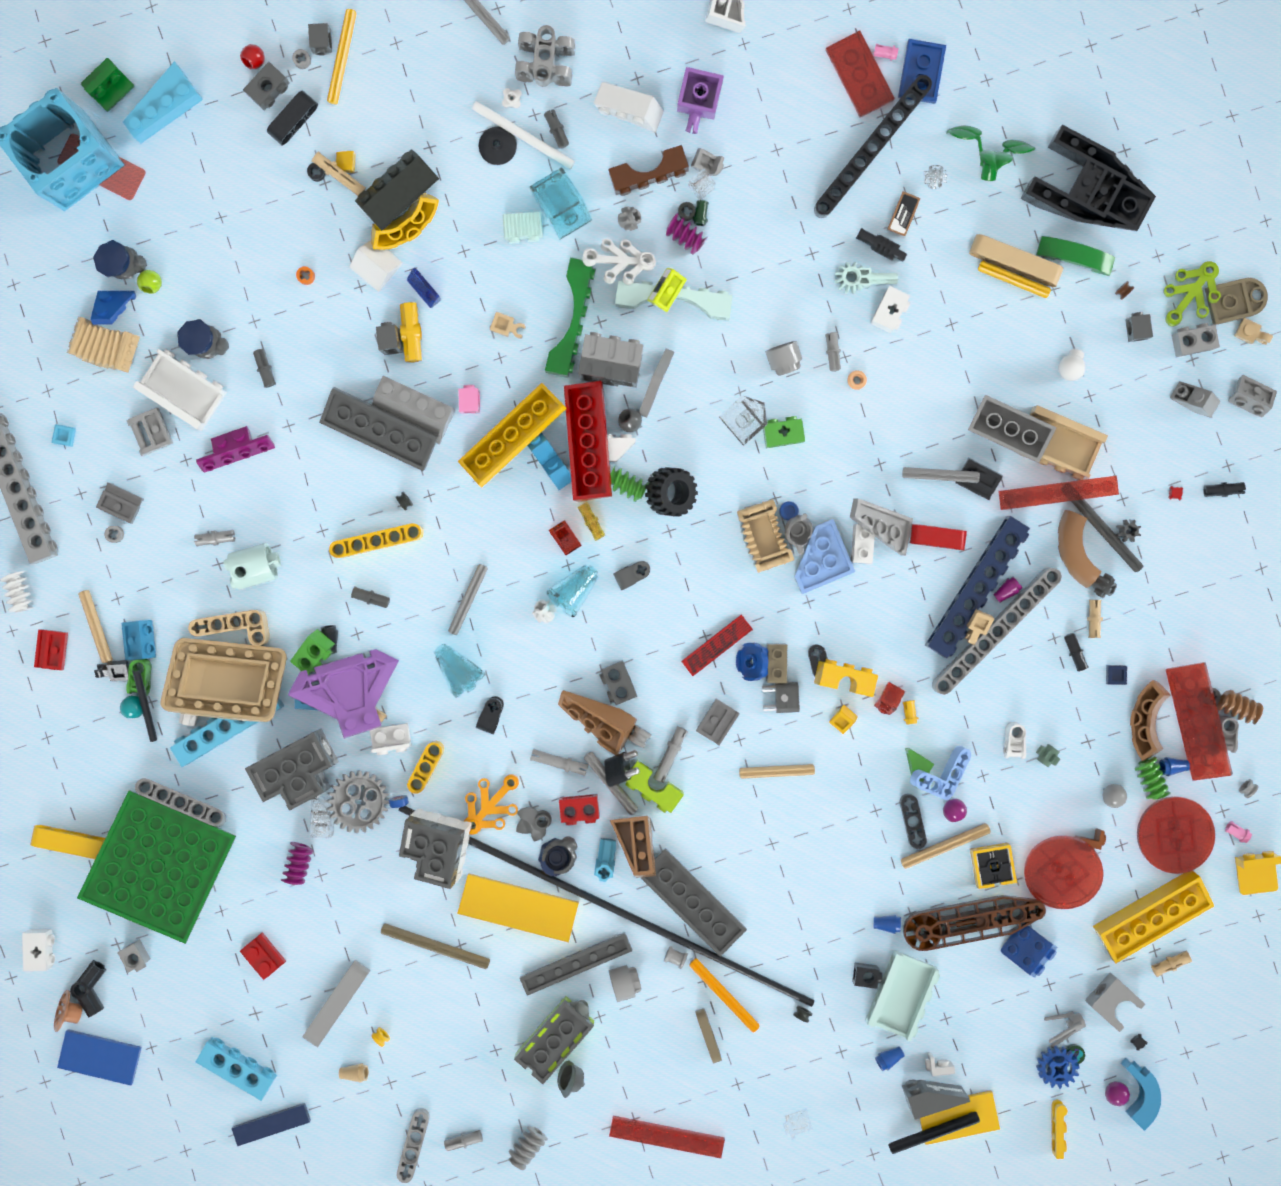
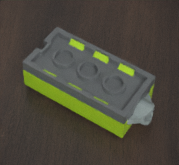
(555, 1038)

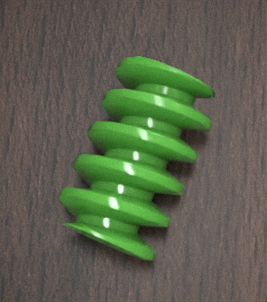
(627, 484)
(1152, 779)

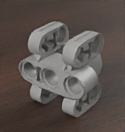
(558, 74)

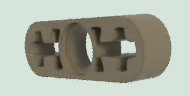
(708, 1035)

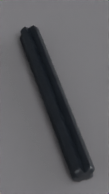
(934, 1132)

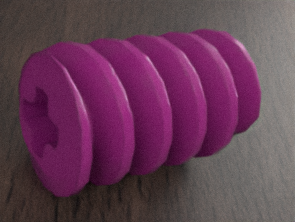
(685, 235)
(298, 864)

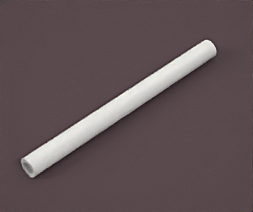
(523, 135)

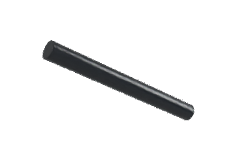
(144, 705)

